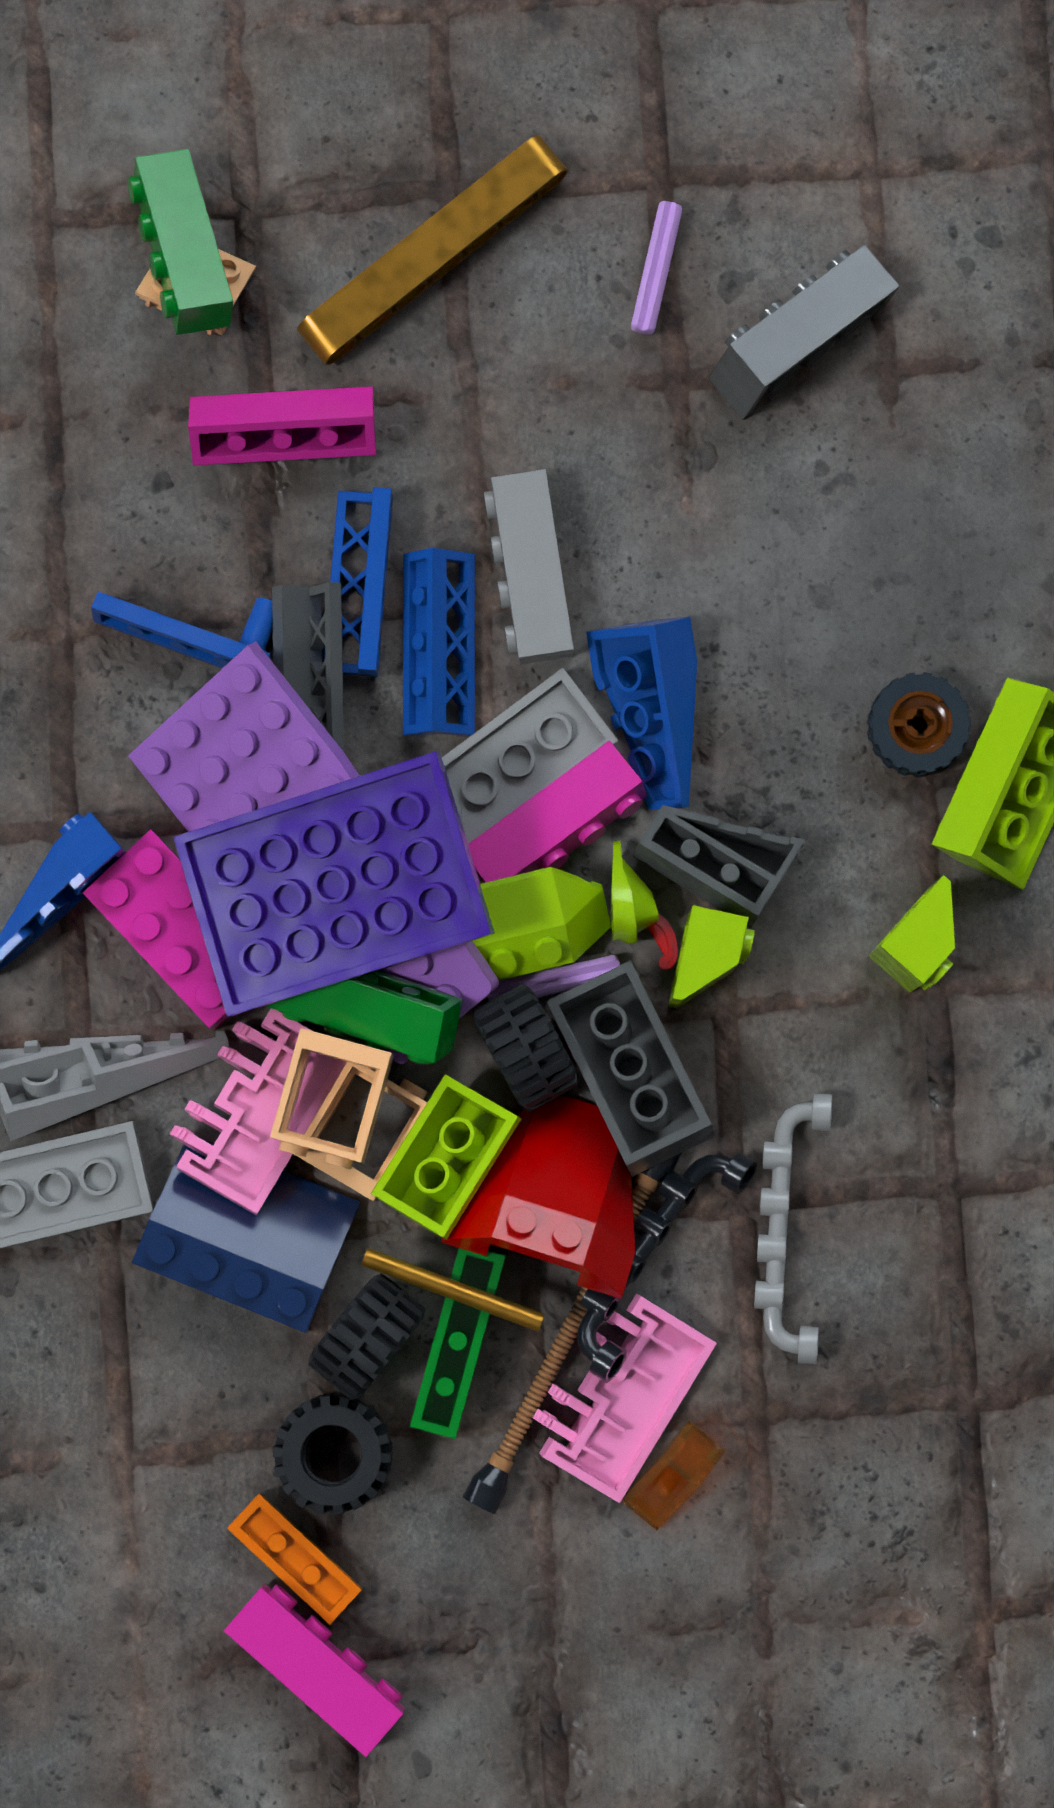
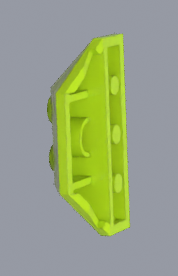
(541, 921)

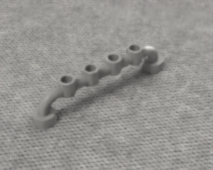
(773, 1247)

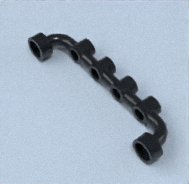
(653, 1230)

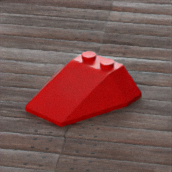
(558, 1197)

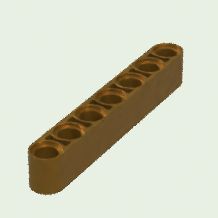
(432, 250)

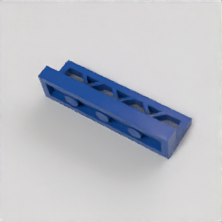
(374, 574)
(430, 641)

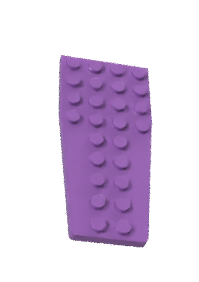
(256, 744)

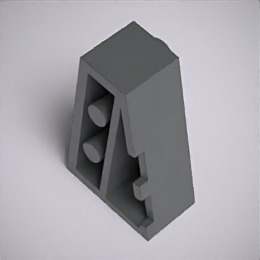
(717, 860)

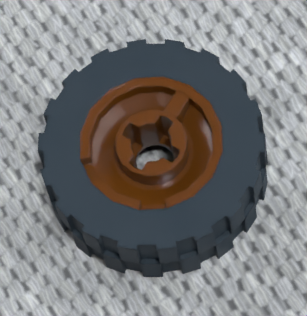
(900, 743)

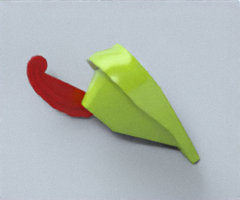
(636, 910)

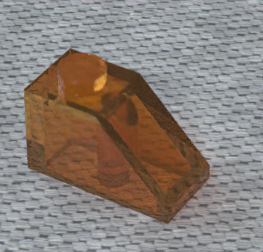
(673, 1475)

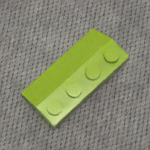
(1007, 789)

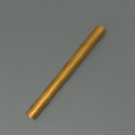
(452, 1289)

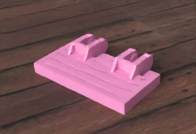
(244, 1157)
(633, 1408)

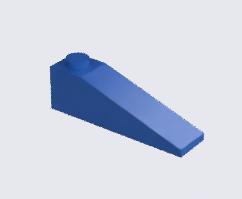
(652, 688)
(59, 884)

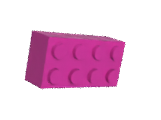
(154, 912)

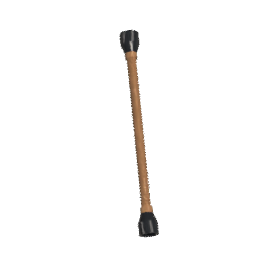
(490, 1482)

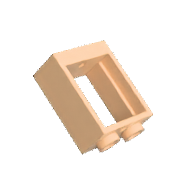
(343, 1050)
(355, 1179)

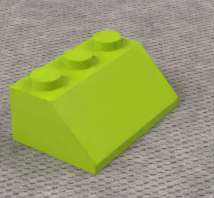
(921, 941)
(709, 951)
(445, 1157)

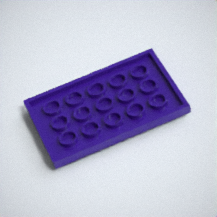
(334, 884)

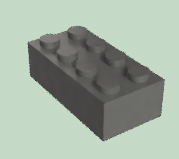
(631, 1068)

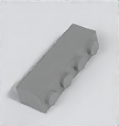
(531, 567)

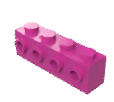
(282, 425)
(560, 817)
(315, 1668)

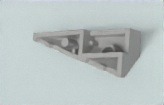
(62, 1081)

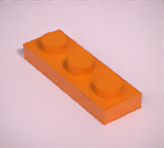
(294, 1558)

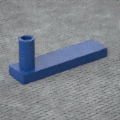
(180, 635)

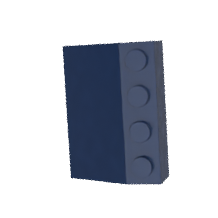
(259, 1262)

